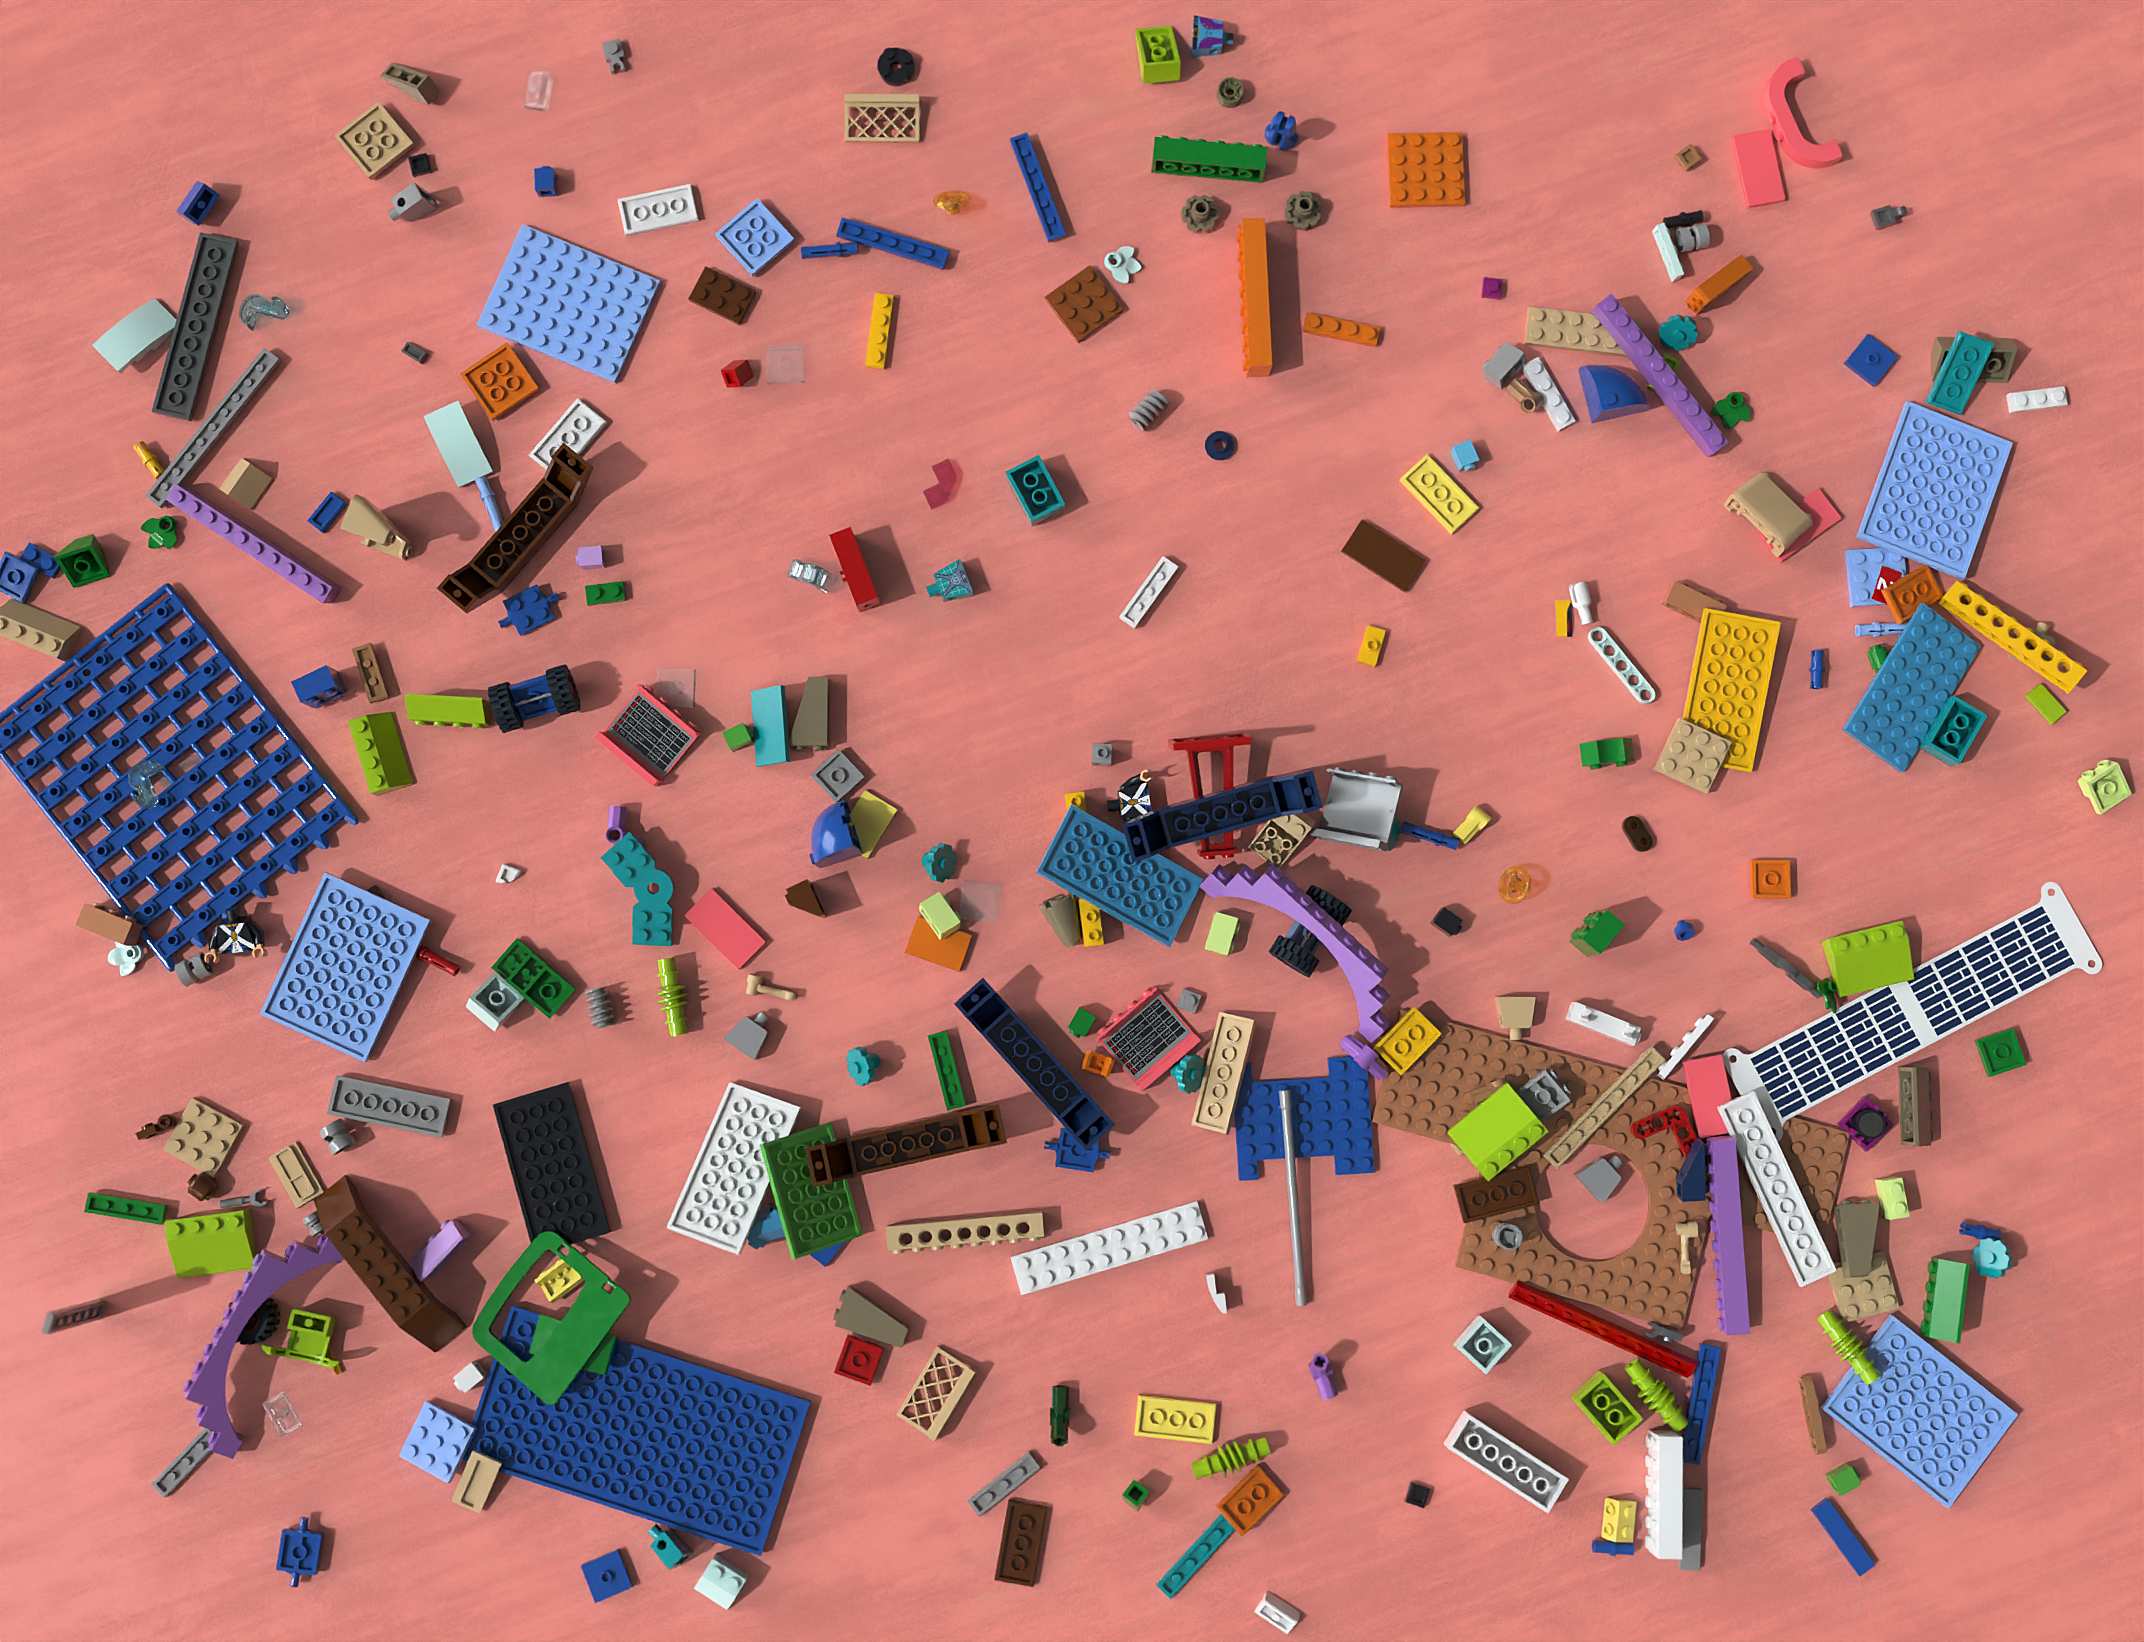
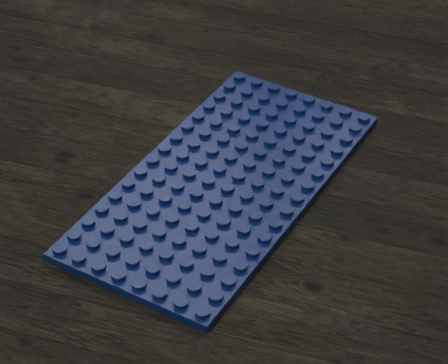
(647, 1439)

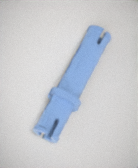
(488, 497)
(1876, 629)

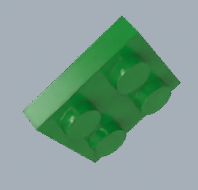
(2000, 1052)

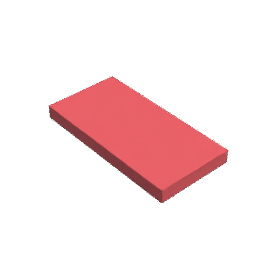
(1758, 168)
(1823, 517)
(725, 929)
(1707, 1090)

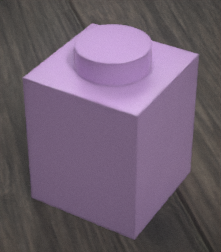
(591, 557)

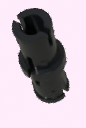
(1682, 219)

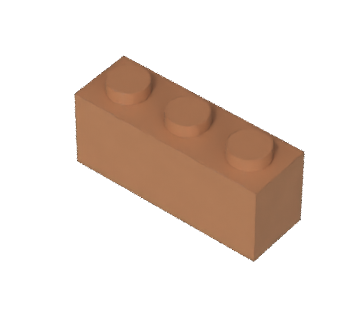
(1690, 601)
(109, 924)

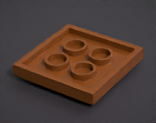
(1084, 304)

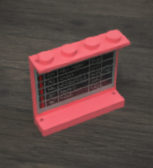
(649, 735)
(1147, 1038)

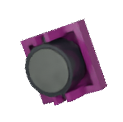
(1865, 1123)

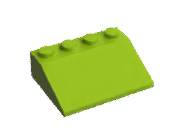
(1869, 958)
(1497, 1131)
(211, 1243)

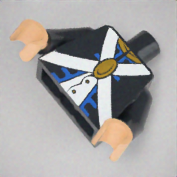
(1132, 797)
(236, 935)

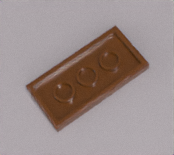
(1383, 555)
(1499, 1195)
(1020, 1543)

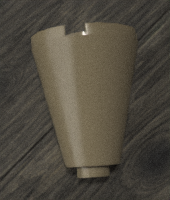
(1063, 917)

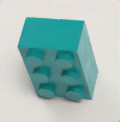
(1035, 490)
(1953, 731)

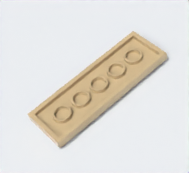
(1569, 331)
(1224, 1073)

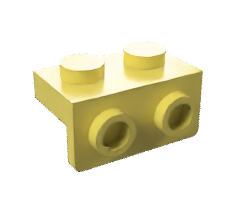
(558, 1280)
(1619, 1520)

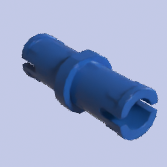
(1817, 669)
(1979, 1231)
(1612, 1547)

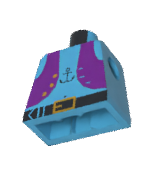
(1208, 37)

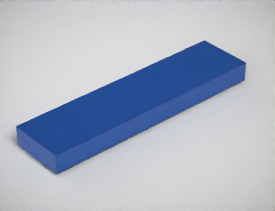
(1842, 1537)

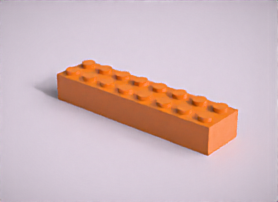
(1254, 296)

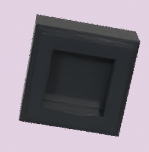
(420, 164)
(1417, 1495)

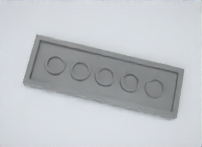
(389, 1106)

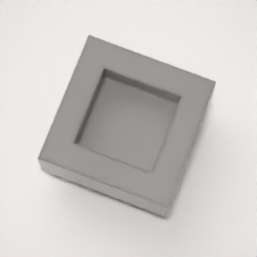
(1188, 1001)

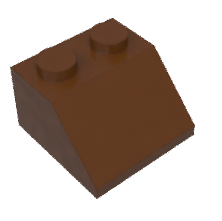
(805, 898)

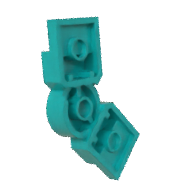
(637, 868)

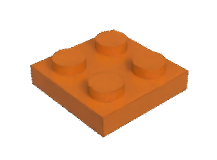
(1770, 879)

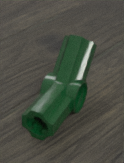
(1059, 1415)

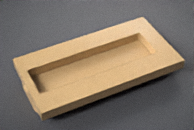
(296, 1174)
(476, 1481)

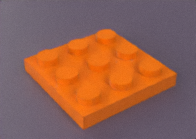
(499, 381)

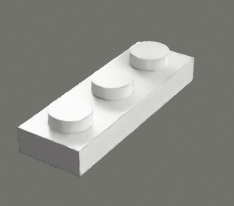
(2036, 399)

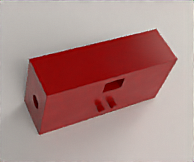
(854, 569)

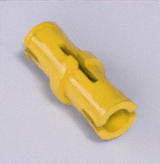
(149, 459)

